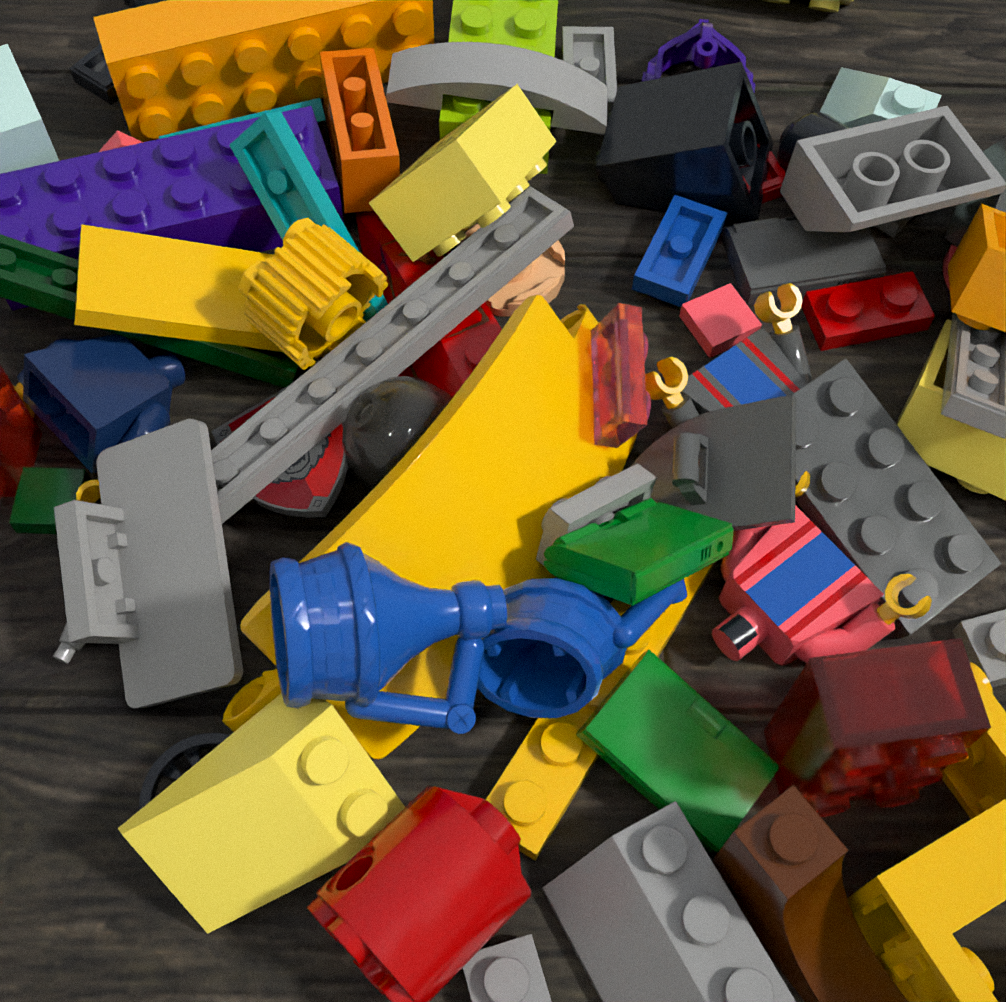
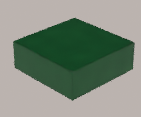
(38, 495)

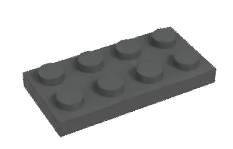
(882, 498)

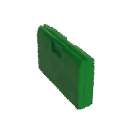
(639, 550)
(679, 750)

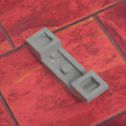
(488, 70)

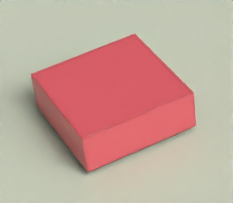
(719, 319)

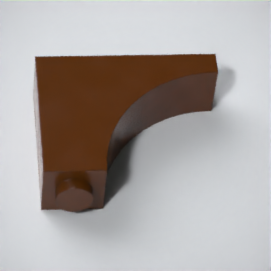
(792, 892)

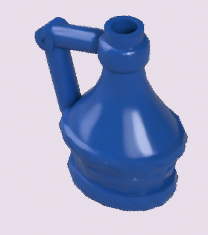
(354, 624)
(561, 645)

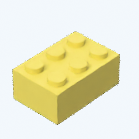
(466, 177)

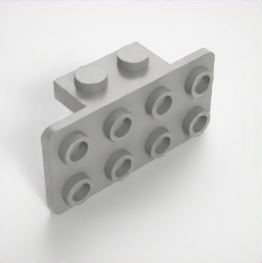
(153, 567)

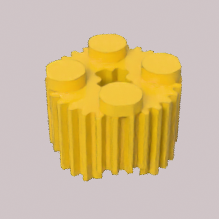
(310, 292)

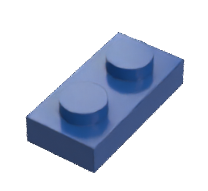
(679, 251)

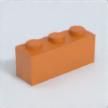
(358, 126)

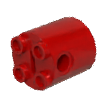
(425, 893)

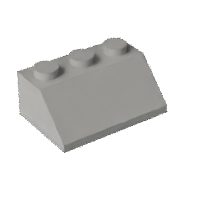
(886, 172)
(660, 920)

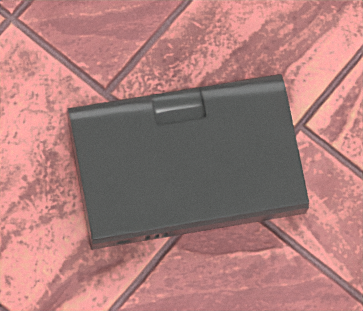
(782, 252)

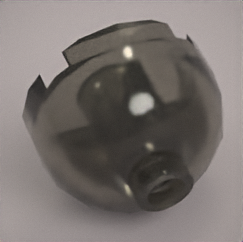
(388, 424)

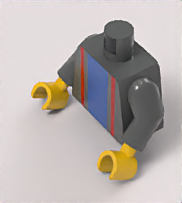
(749, 372)

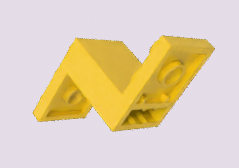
(948, 884)

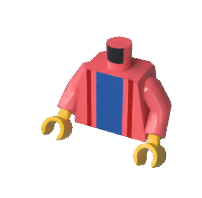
(802, 595)

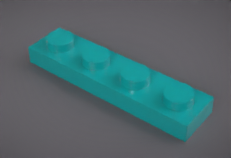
(288, 182)

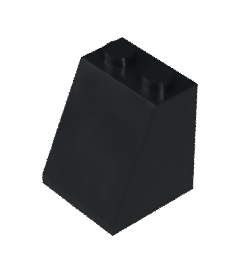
(688, 140)

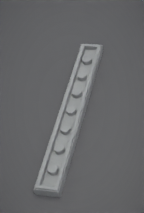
(383, 347)

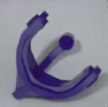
(699, 45)

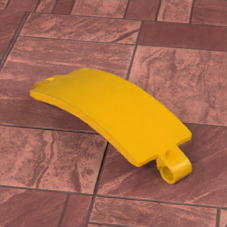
(470, 494)

